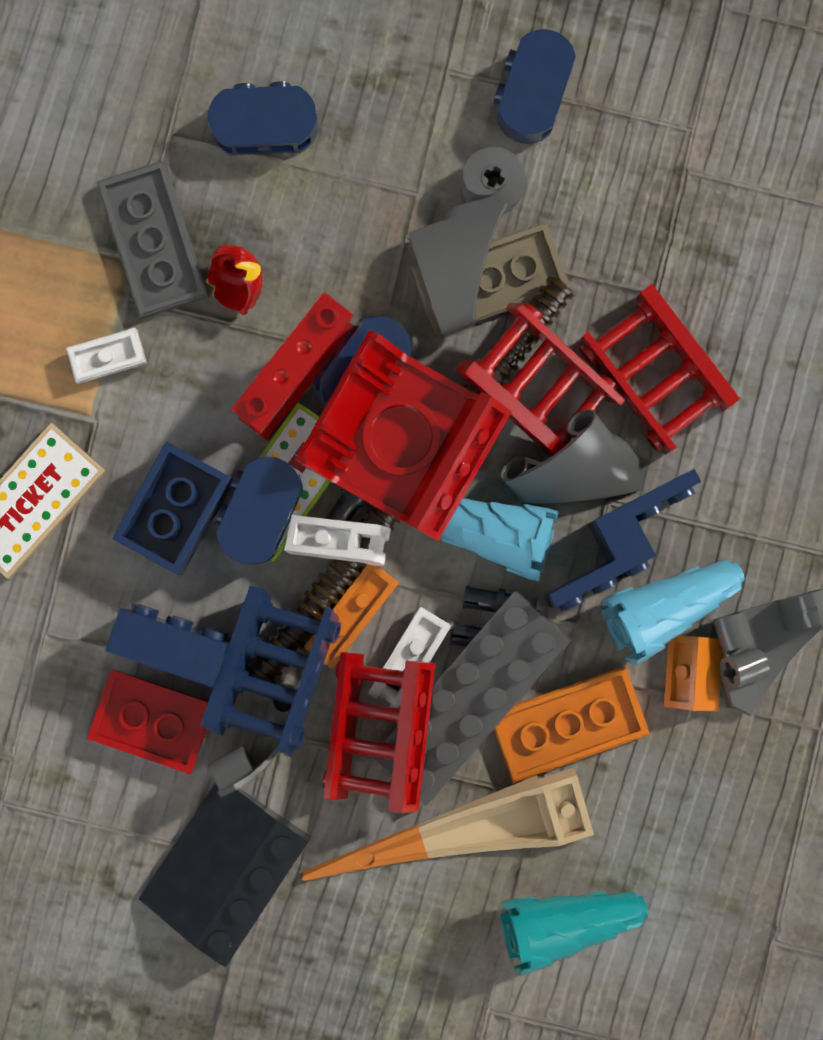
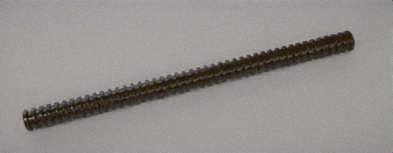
(340, 572)

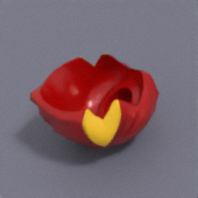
(235, 278)

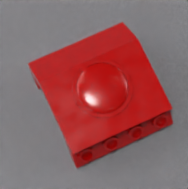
(403, 436)

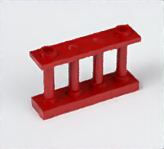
(672, 337)
(293, 367)
(532, 420)
(410, 745)

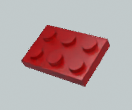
(150, 721)

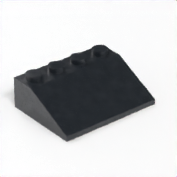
(223, 872)

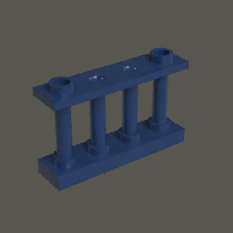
(246, 645)

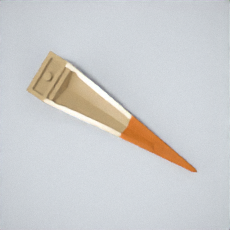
(517, 817)

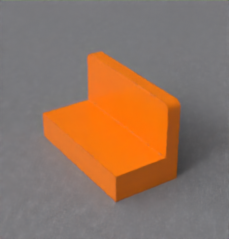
(693, 673)

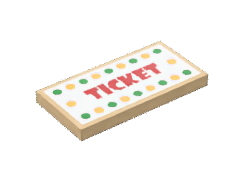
(41, 494)

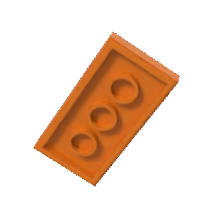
(570, 724)

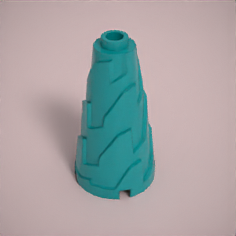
(563, 925)

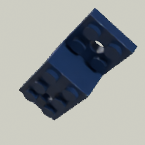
(622, 542)

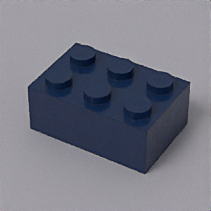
(173, 509)
(168, 644)

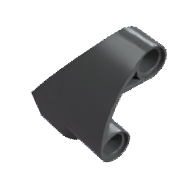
(453, 259)
(586, 469)
(762, 642)
(238, 765)

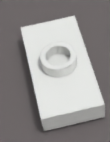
(106, 355)

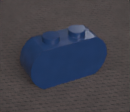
(534, 85)
(263, 119)
(335, 367)
(258, 510)

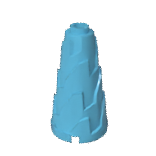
(504, 534)
(665, 608)

